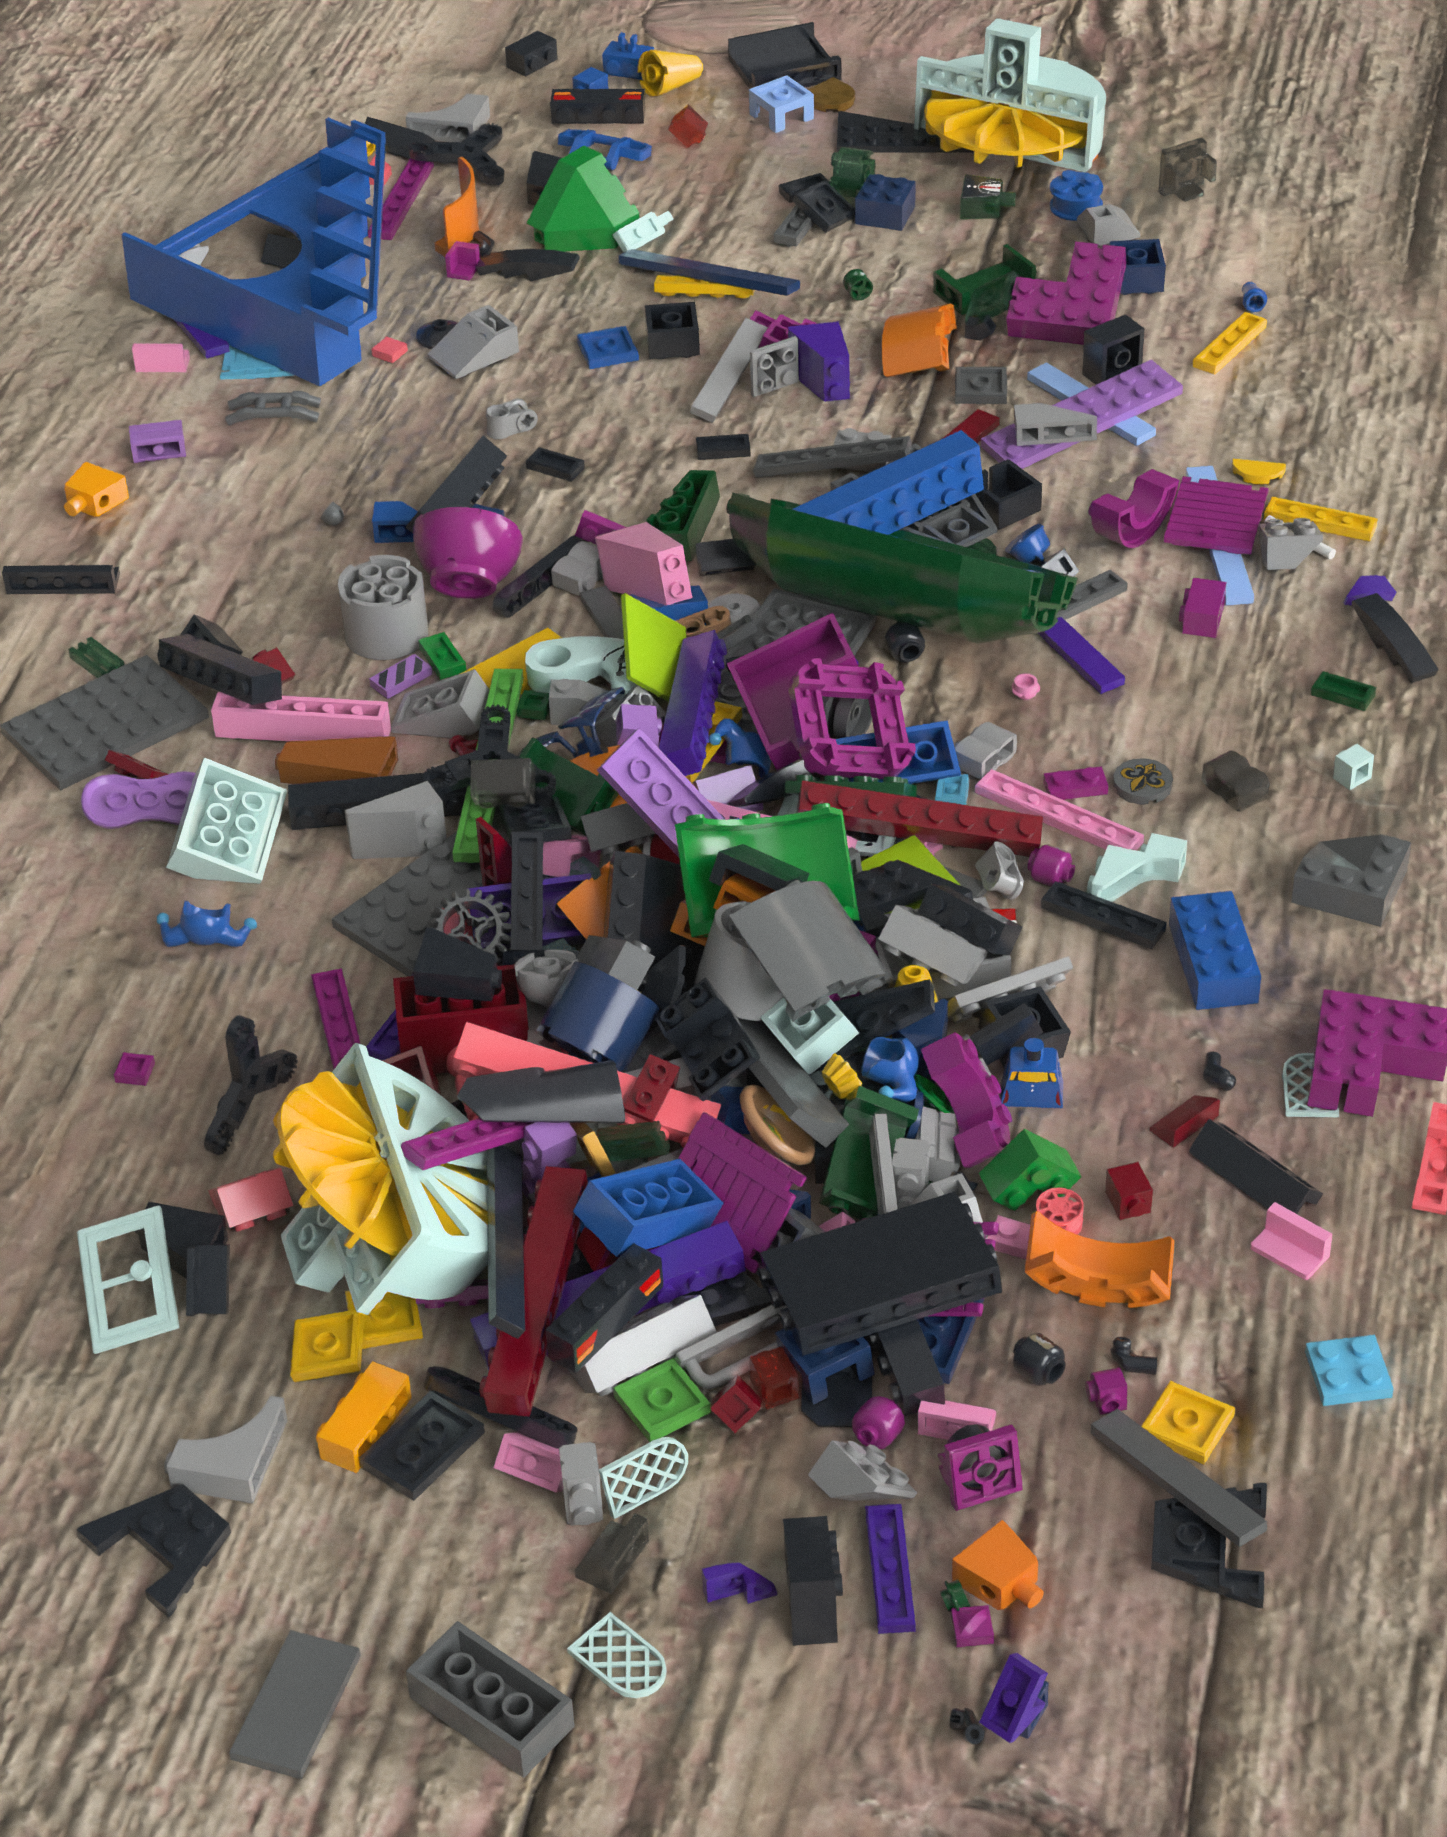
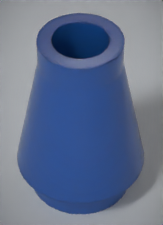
(1253, 297)

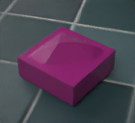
(972, 1626)

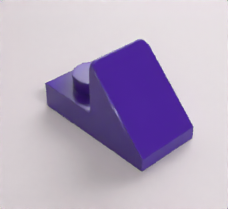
(1014, 1698)

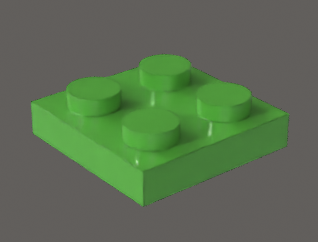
(662, 1400)

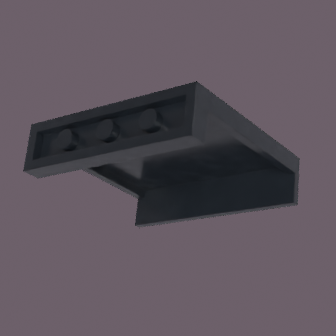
(780, 53)

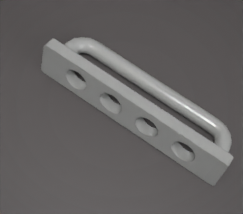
(691, 1356)

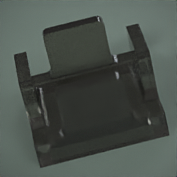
(1185, 168)

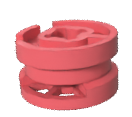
(1061, 1209)

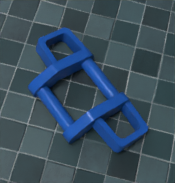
(620, 147)

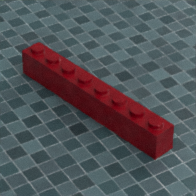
(926, 818)
(548, 1251)

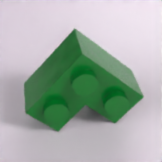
(1026, 1166)

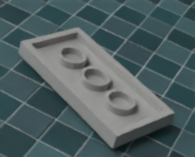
(971, 1001)

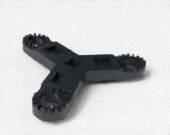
(473, 149)
(492, 744)
(249, 1077)

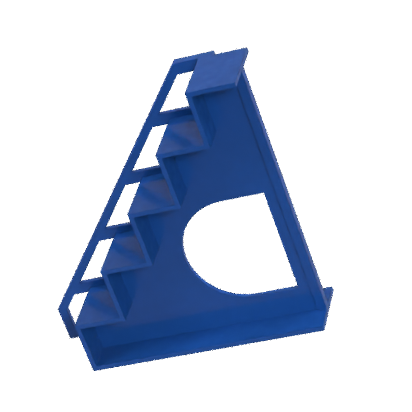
(312, 308)

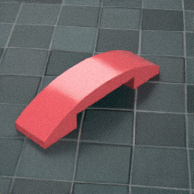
(1432, 1180)

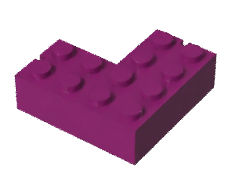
(1068, 308)
(765, 679)
(1370, 1036)

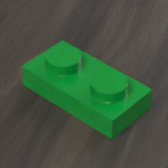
(442, 655)

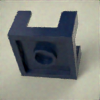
(823, 1363)

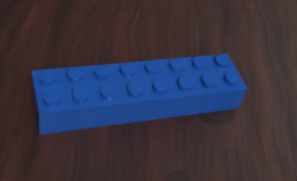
(906, 488)

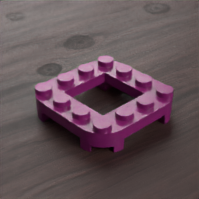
(821, 752)

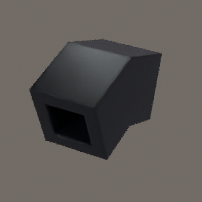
(979, 328)

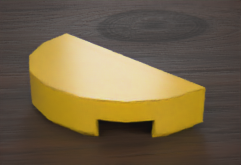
(1258, 471)

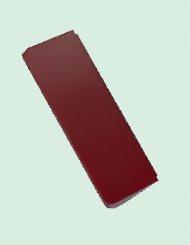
(1186, 1119)

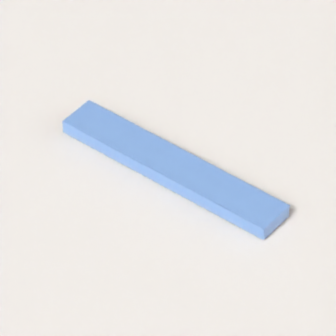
(1064, 386)

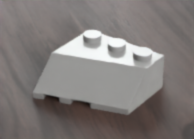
(931, 945)

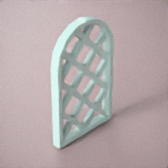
(1306, 1112)
(616, 1511)
(574, 1650)

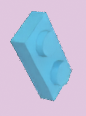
(953, 789)

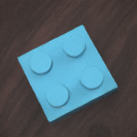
(1349, 1370)

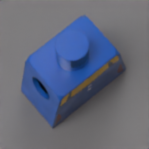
(1032, 1077)

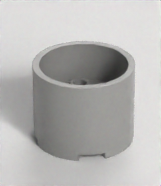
(383, 607)
(735, 970)

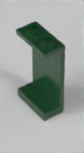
(961, 290)
(576, 787)
(850, 1175)

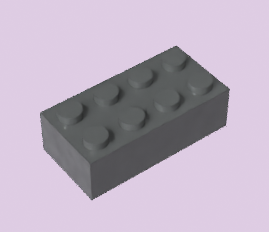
(490, 1699)

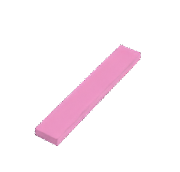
(1057, 812)

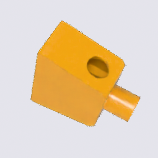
(94, 490)

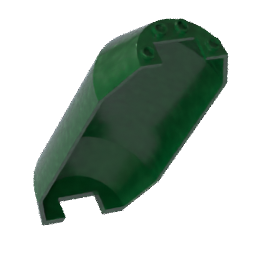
(899, 573)

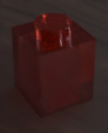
(688, 126)
(774, 1377)

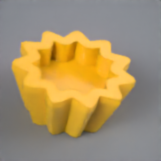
(840, 1076)

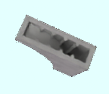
(453, 122)
(231, 1463)

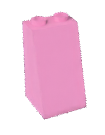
(644, 564)

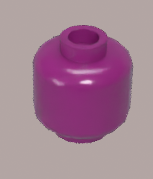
(1051, 865)
(879, 1421)

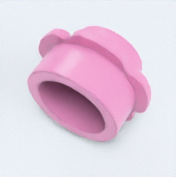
(1025, 686)

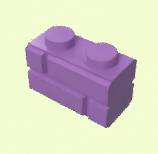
(157, 441)

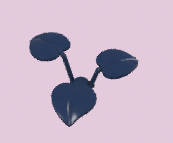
(586, 717)

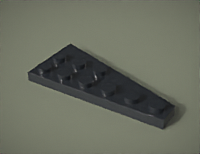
(886, 135)
(880, 1015)

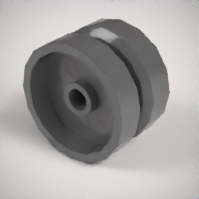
(846, 716)

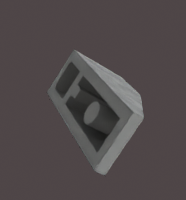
(1051, 424)
(569, 696)

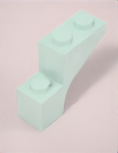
(1126, 868)

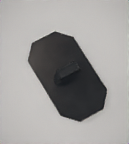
(844, 1398)

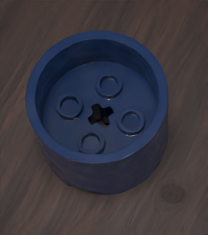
(597, 1017)

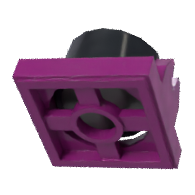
(976, 1459)

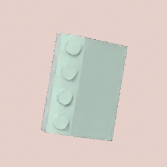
(226, 825)

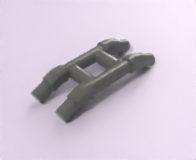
(284, 410)

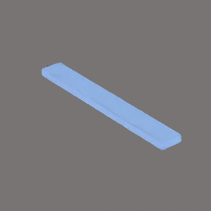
(1228, 566)

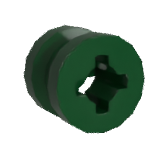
(857, 284)

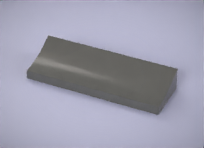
(793, 1086)

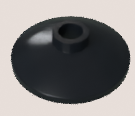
(434, 331)

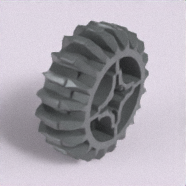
(481, 924)

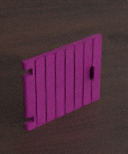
(1216, 515)
(746, 1181)

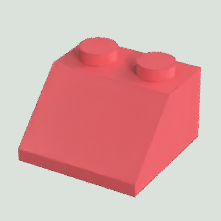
(252, 1198)

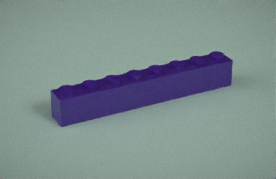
(693, 701)
(686, 1267)

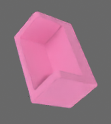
(561, 853)

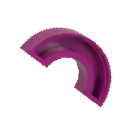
(1140, 516)
(973, 1097)

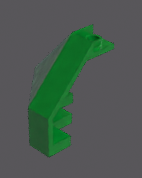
(581, 205)

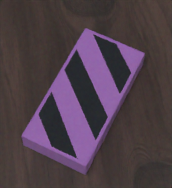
(400, 676)

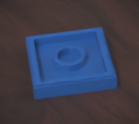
(607, 347)

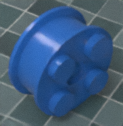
(1074, 193)

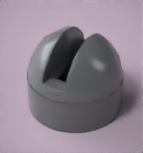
(333, 514)

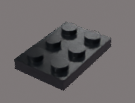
(421, 1445)

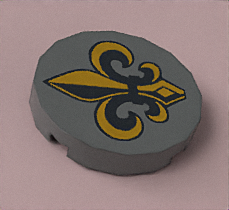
(1143, 781)

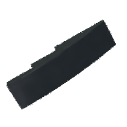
(534, 262)
(1395, 636)
(769, 787)

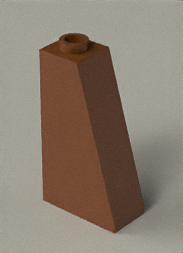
(336, 759)

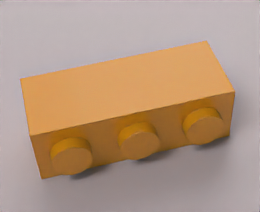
(363, 1415)

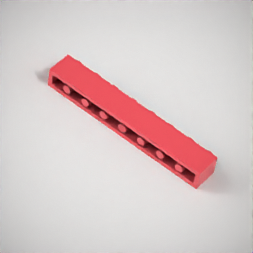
(490, 1052)

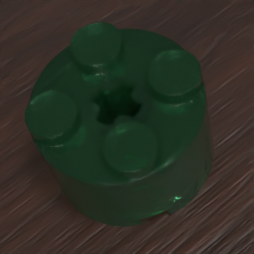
(851, 170)

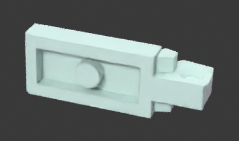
(642, 231)

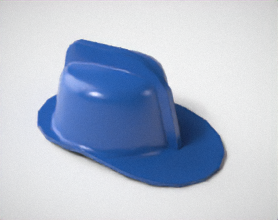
(1029, 544)

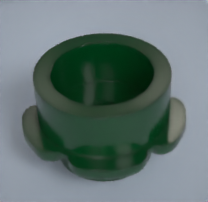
(954, 1596)

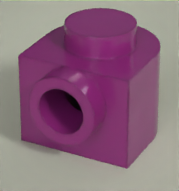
(1107, 1390)

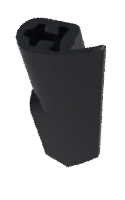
(560, 1096)

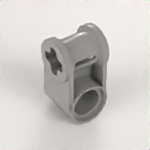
(508, 419)
(1000, 871)

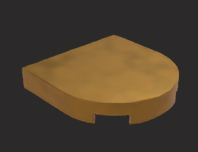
(833, 95)
(592, 1149)

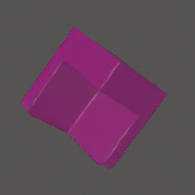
(462, 260)

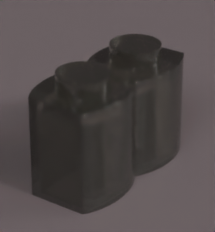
(1235, 780)

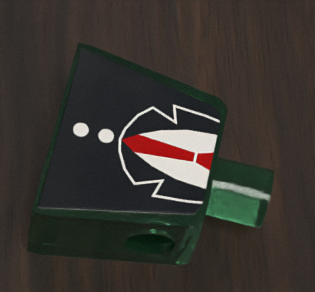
(983, 198)

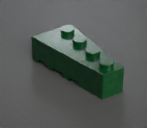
(688, 510)

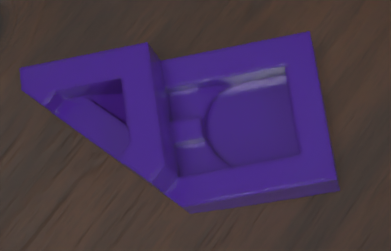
(1369, 585)
(735, 1578)

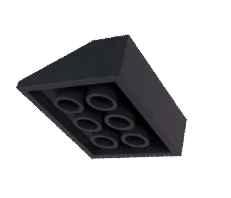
(644, 903)

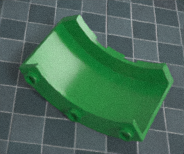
(806, 840)

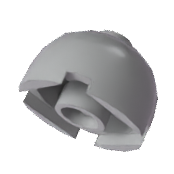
(542, 976)

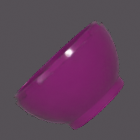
(466, 550)

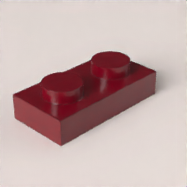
(126, 765)

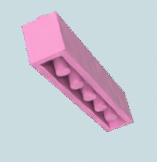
(300, 719)

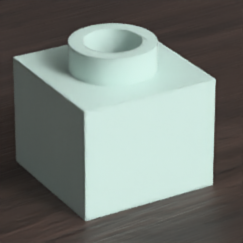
(1353, 766)

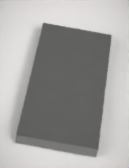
(295, 1704)

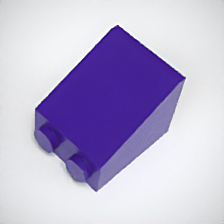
(823, 360)

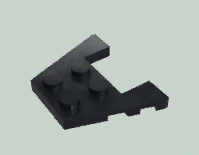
(893, 885)
(733, 1298)
(174, 1529)
(1196, 1551)

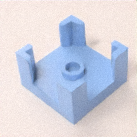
(778, 98)

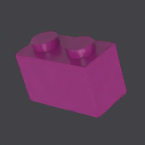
(1203, 607)

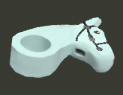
(577, 660)

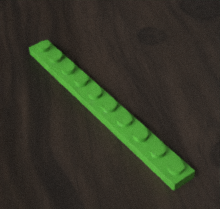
(504, 691)

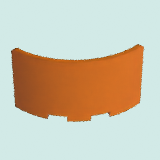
(461, 215)
(917, 340)
(587, 902)
(1099, 1269)

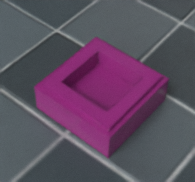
(134, 1069)

